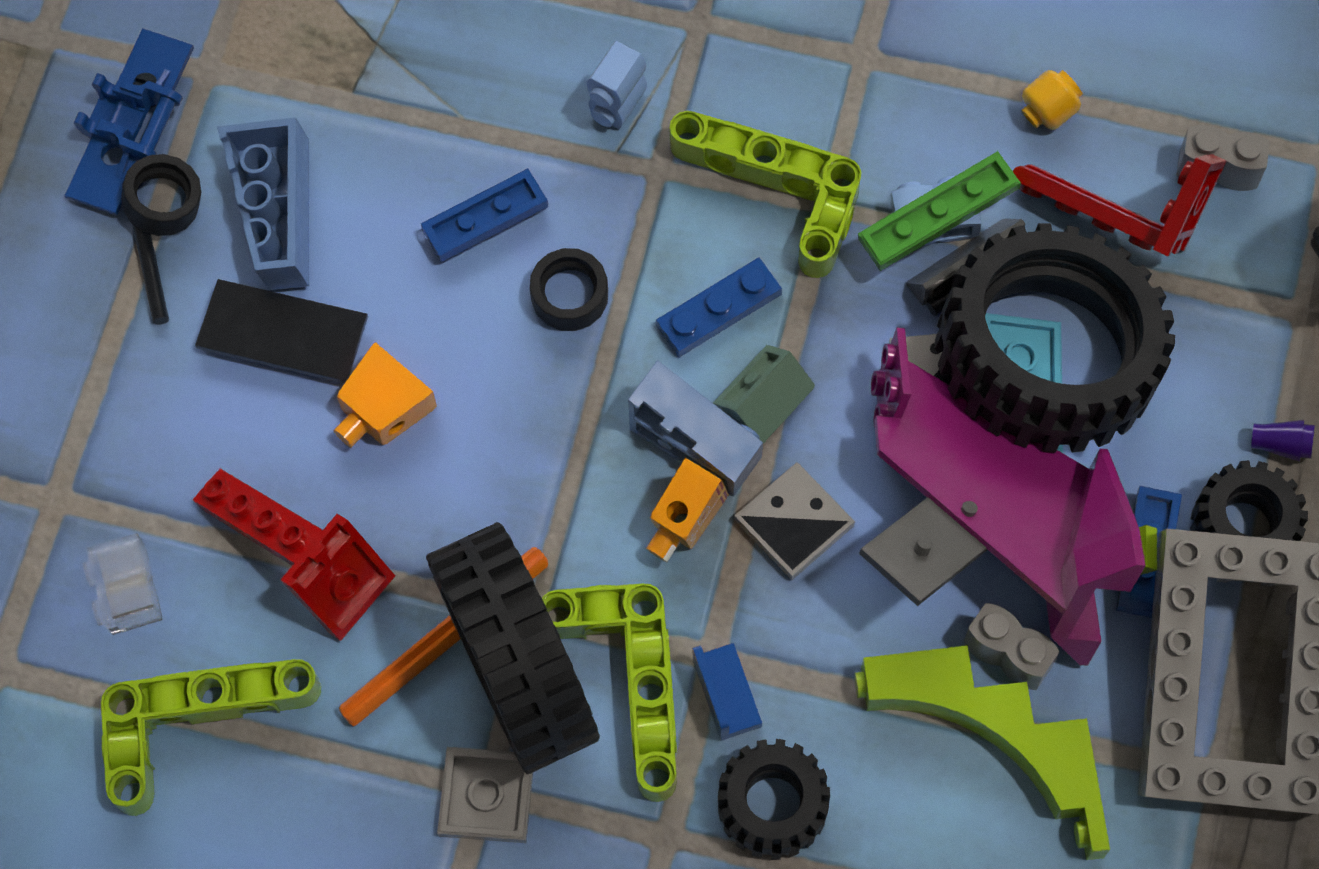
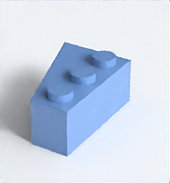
(690, 426)

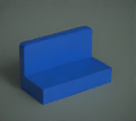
(726, 690)

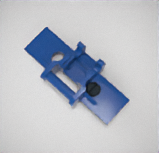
(119, 113)

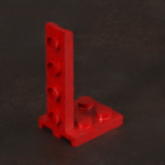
(1178, 216)
(331, 568)

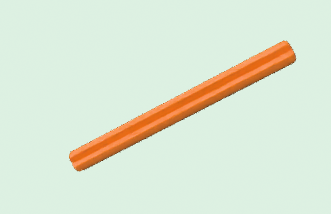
(417, 658)

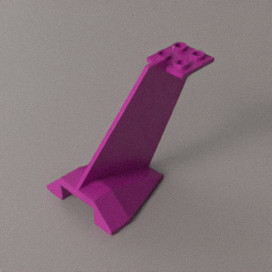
(1036, 510)

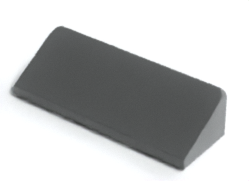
(942, 273)

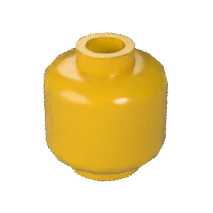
(1051, 99)

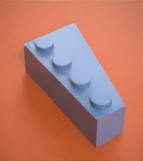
(273, 195)

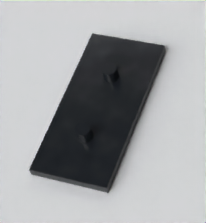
(282, 331)

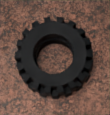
(1254, 487)
(781, 763)

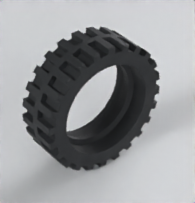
(1083, 273)
(514, 647)

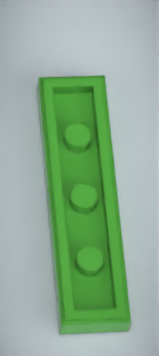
(939, 210)

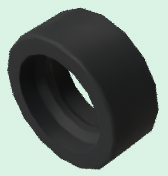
(168, 168)
(560, 261)

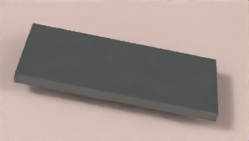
(923, 550)

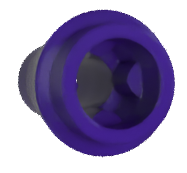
(1284, 439)

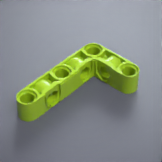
(794, 170)
(610, 610)
(179, 699)

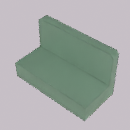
(766, 391)

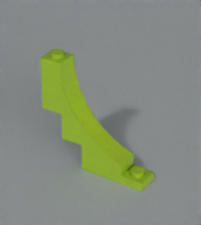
(1051, 754)

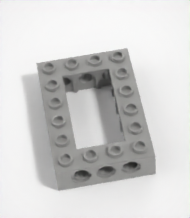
(1174, 672)

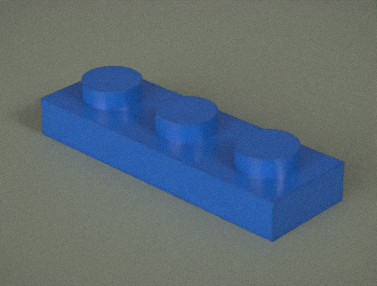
(484, 215)
(719, 307)
(1161, 511)

